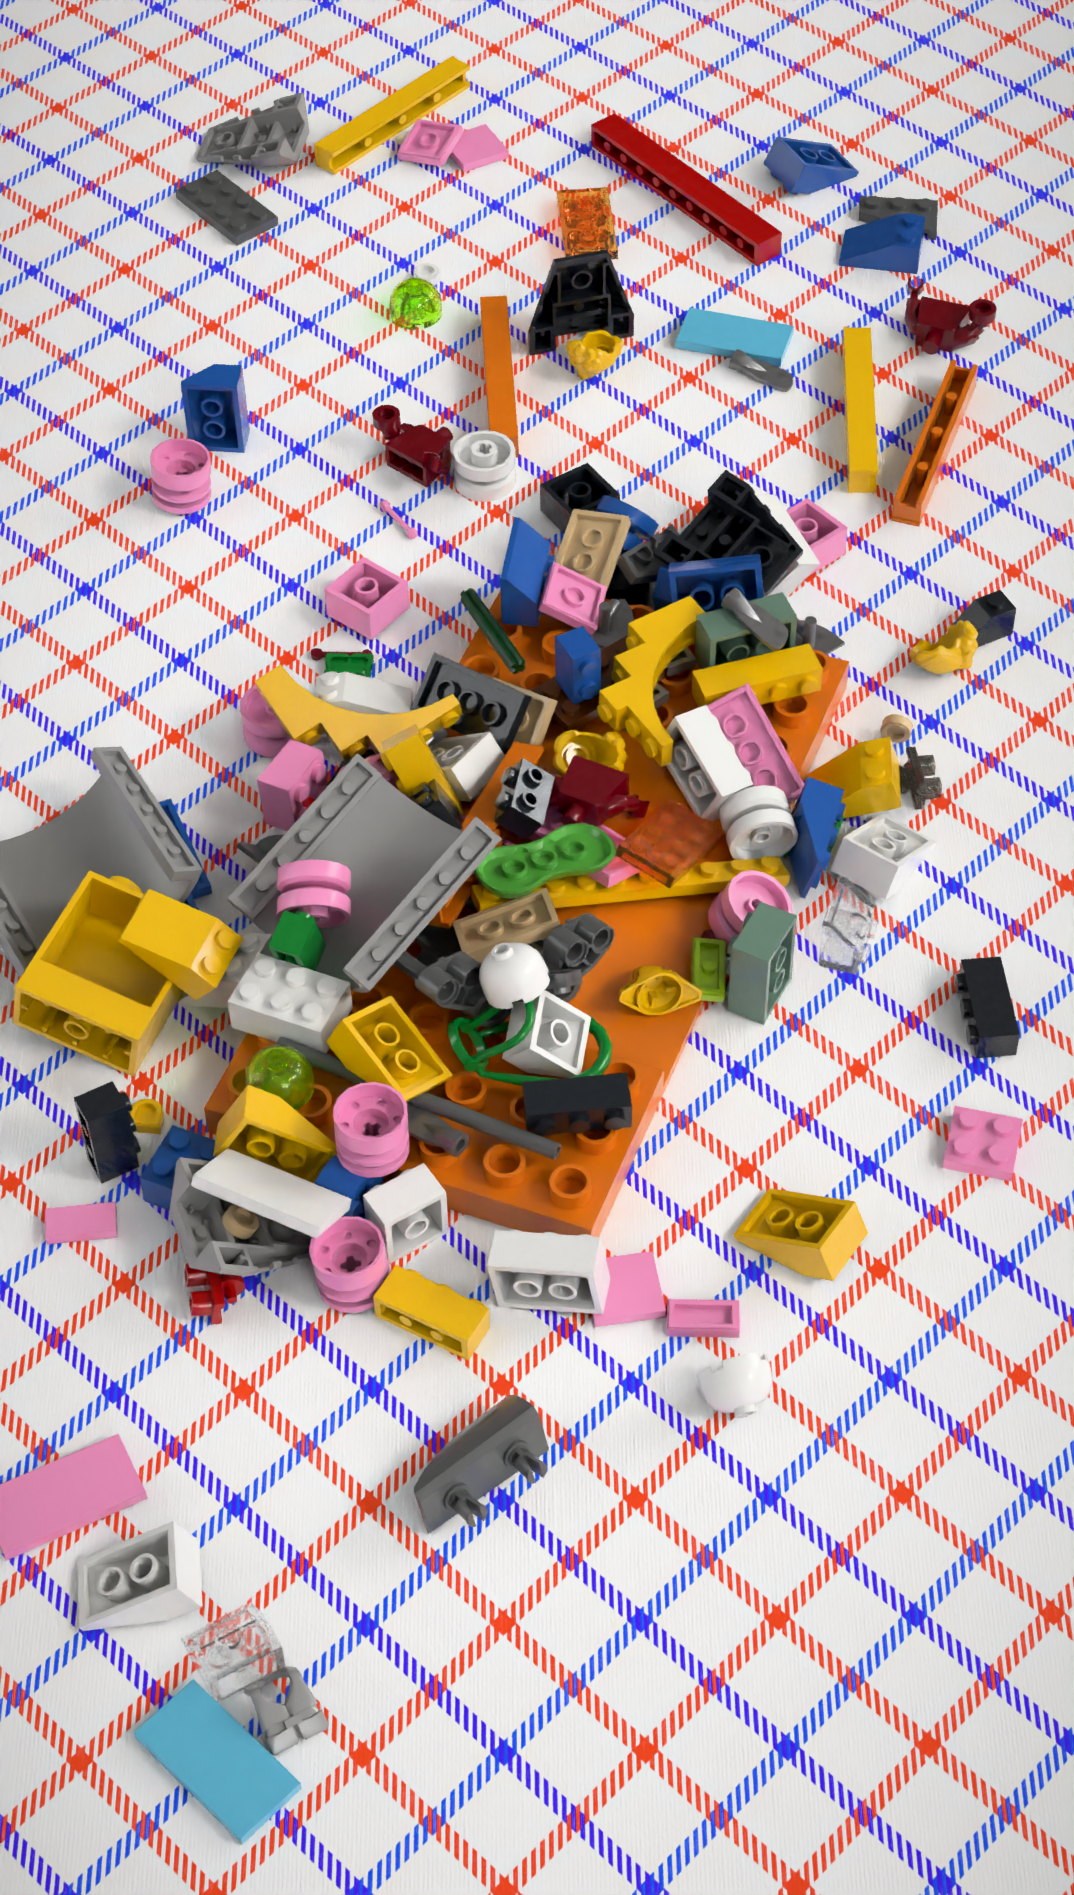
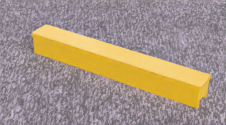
(391, 115)
(859, 410)

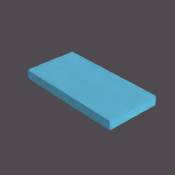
(725, 333)
(217, 1761)

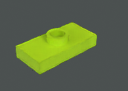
(709, 967)

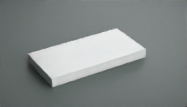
(271, 1192)

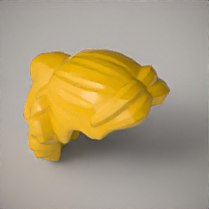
(594, 353)
(950, 652)
(601, 749)

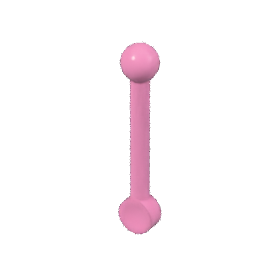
(411, 532)

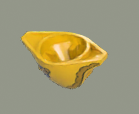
(658, 991)

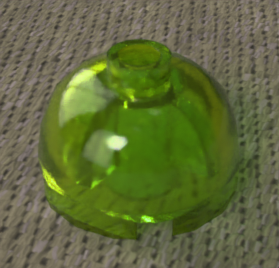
(415, 303)
(282, 1072)

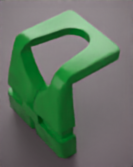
(356, 663)

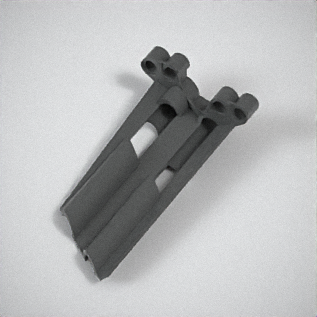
(453, 976)

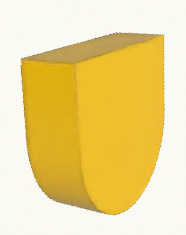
(148, 1116)

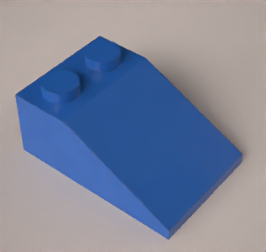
(807, 165)
(885, 244)

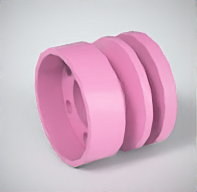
(180, 476)
(371, 1129)
(349, 1264)

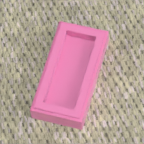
(81, 1223)
(703, 1318)

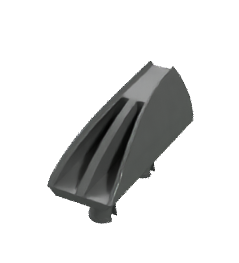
(479, 1459)

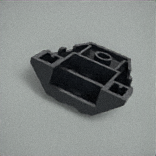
(580, 297)
(734, 526)

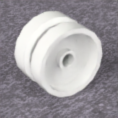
(484, 465)
(758, 823)

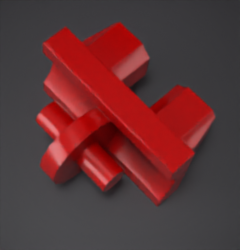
(216, 1289)

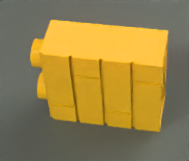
(91, 987)

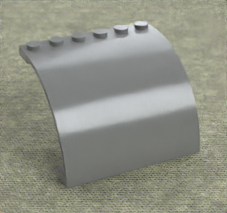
(109, 831)
(399, 864)

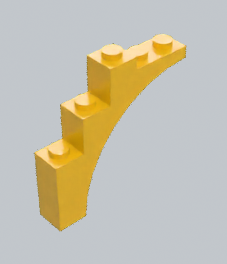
(651, 646)
(350, 732)

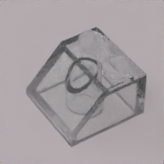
(847, 929)
(234, 1651)

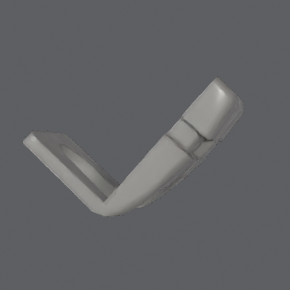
(287, 1721)

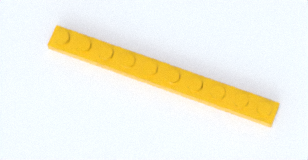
(700, 879)

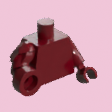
(944, 323)
(413, 449)
(594, 793)

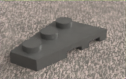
(876, 208)
(639, 563)

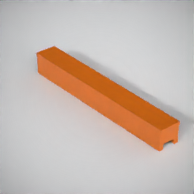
(499, 368)
(934, 444)
(485, 811)

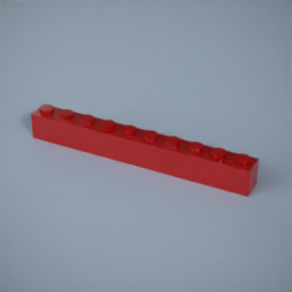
(686, 189)

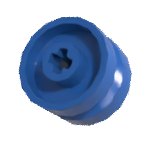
(641, 525)

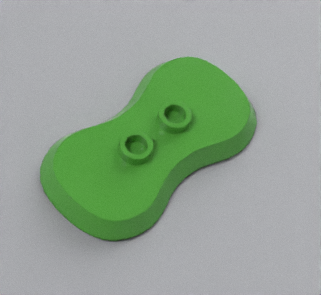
(564, 852)

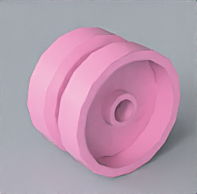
(260, 726)
(316, 889)
(743, 896)

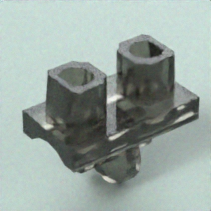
(913, 779)

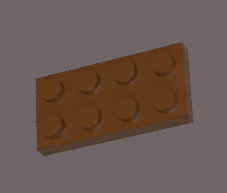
(577, 715)

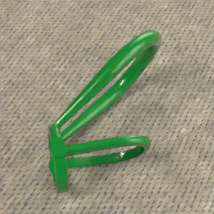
(479, 1061)

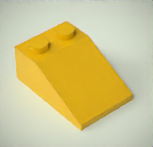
(867, 775)
(180, 942)
(388, 1049)
(274, 1134)
(804, 1231)

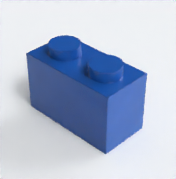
(578, 665)

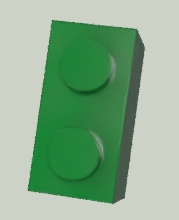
(297, 940)

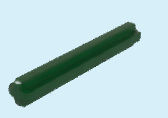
(492, 631)

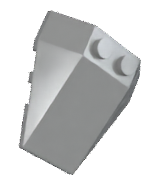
(263, 139)
(215, 1250)

